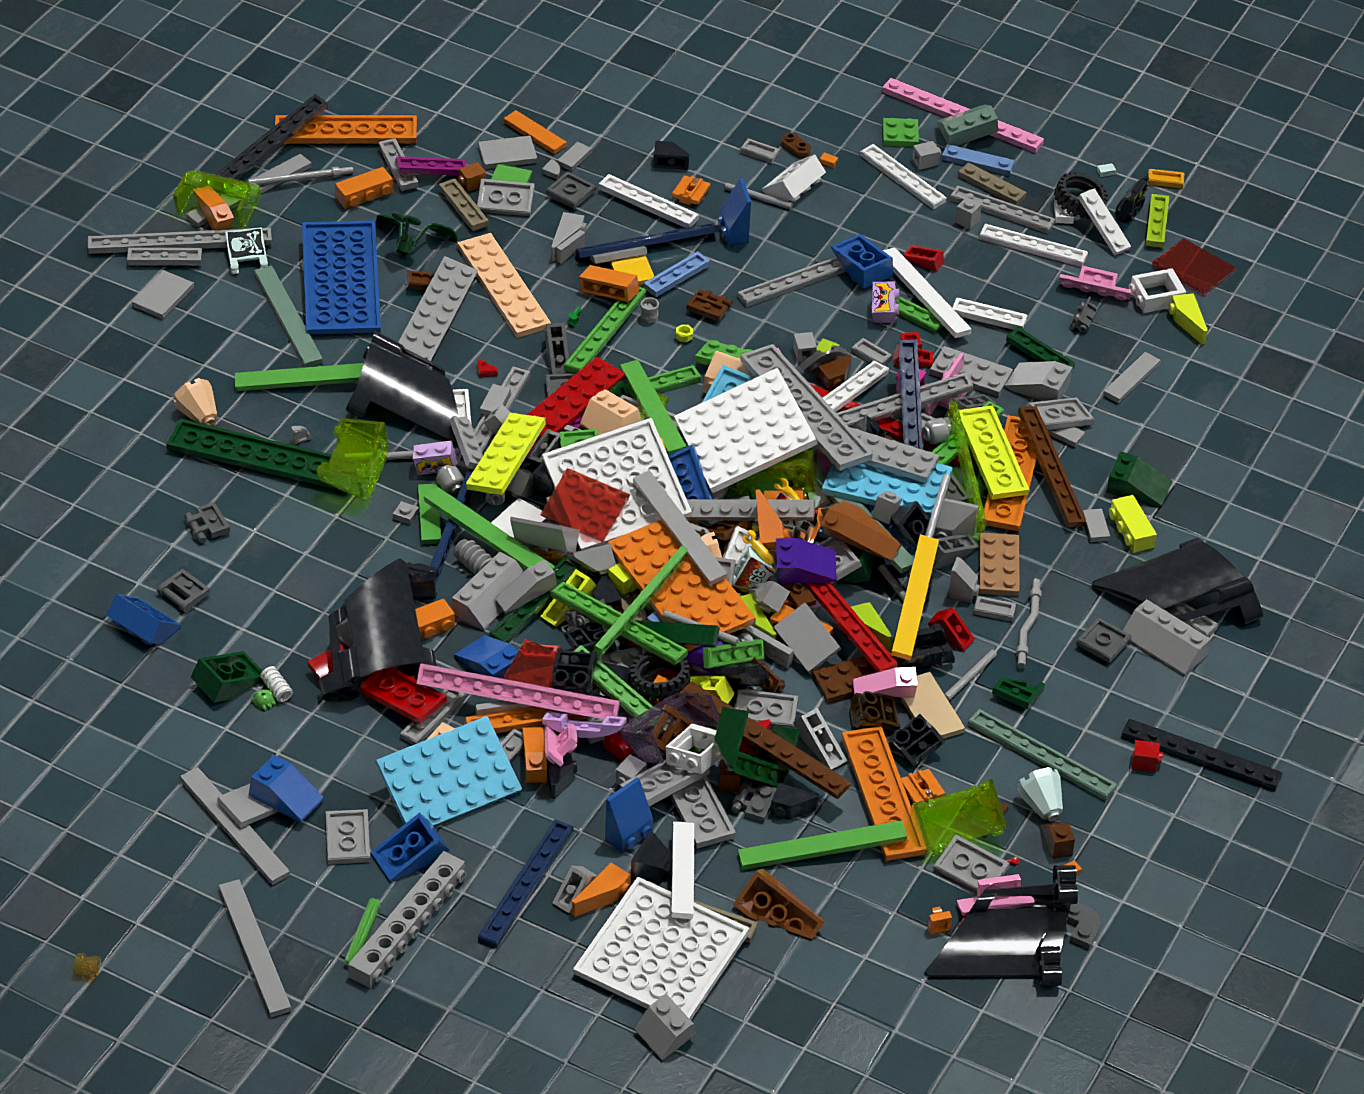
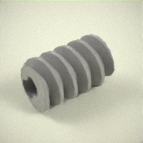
(471, 555)

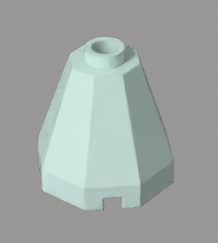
(1043, 793)

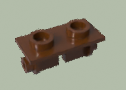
(774, 682)

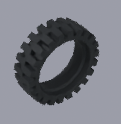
(1081, 182)
(661, 689)

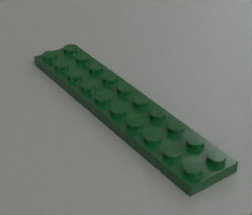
(248, 451)

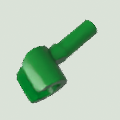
(574, 319)

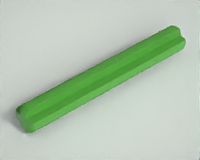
(363, 929)

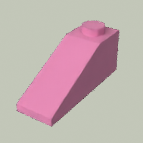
(891, 682)

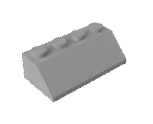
(477, 601)
(1167, 638)

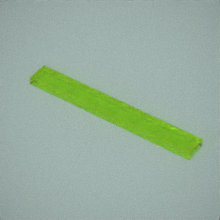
(966, 464)

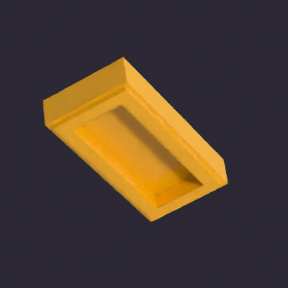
(1166, 178)

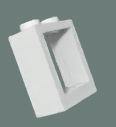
(1153, 279)
(690, 737)

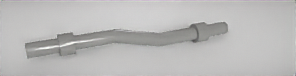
(1022, 649)

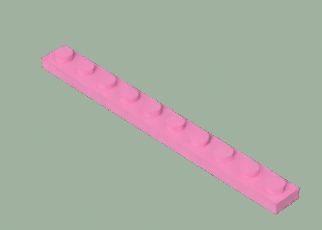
(947, 108)
(517, 692)

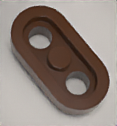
(795, 145)

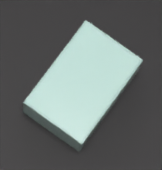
(1106, 170)

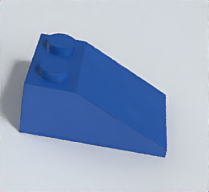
(735, 215)
(863, 260)
(487, 657)
(284, 789)
(627, 817)
(410, 848)

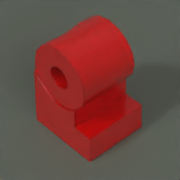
(617, 746)

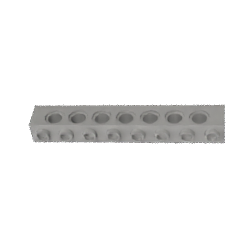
(407, 920)

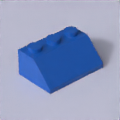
(141, 619)

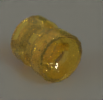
(87, 965)

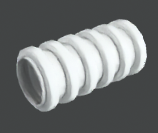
(276, 684)

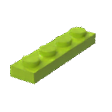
(1157, 220)

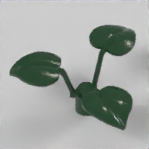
(406, 241)

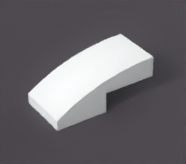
(1061, 215)

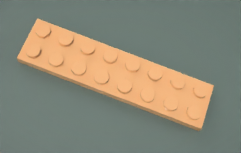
(504, 285)

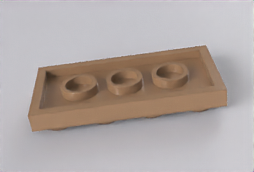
(999, 564)

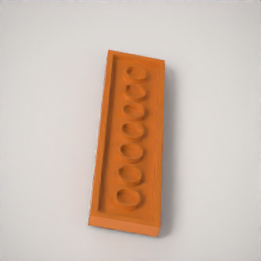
(356, 129)
(1009, 511)
(883, 789)

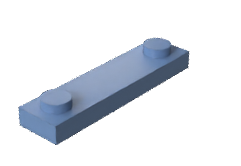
(982, 160)
(676, 274)

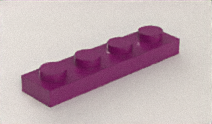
(424, 166)

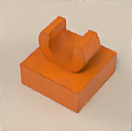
(939, 921)

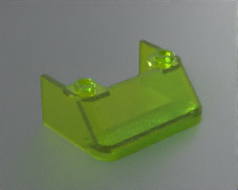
(246, 191)

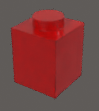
(1146, 755)

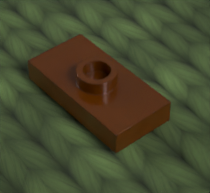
(418, 279)
(799, 594)

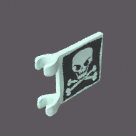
(245, 246)

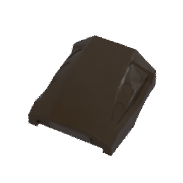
(874, 710)

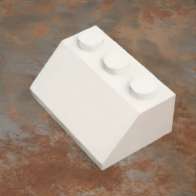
(795, 179)

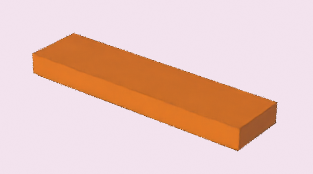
(538, 133)

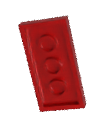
(403, 694)

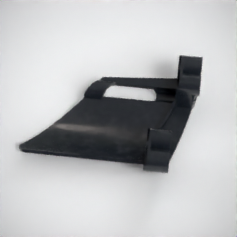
(404, 387)
(1184, 576)
(381, 631)
(1012, 939)

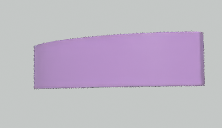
(559, 721)

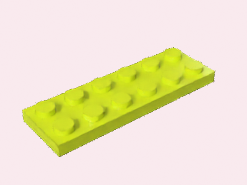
(505, 453)
(993, 453)

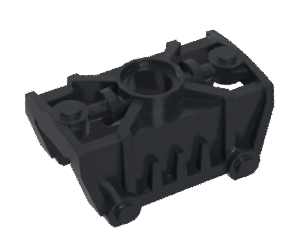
(924, 652)

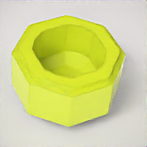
(684, 333)

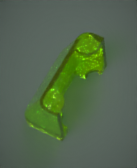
(357, 457)
(799, 468)
(962, 813)

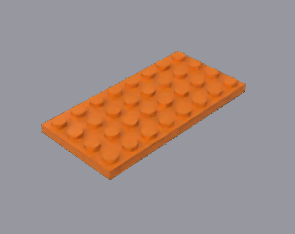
(686, 591)

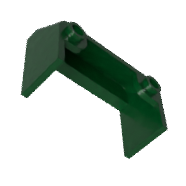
(756, 767)

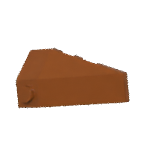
(857, 528)
(775, 904)

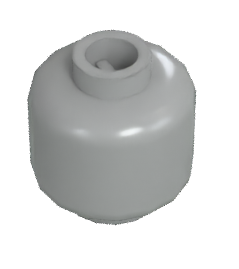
(937, 431)
(449, 479)

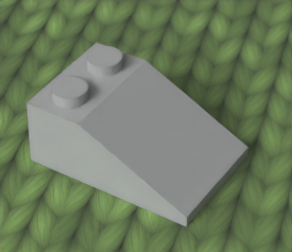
(1040, 380)

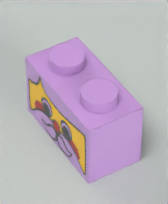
(884, 302)
(433, 456)

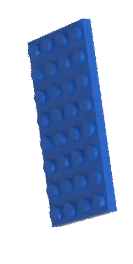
(341, 277)

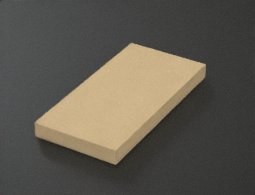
(934, 707)

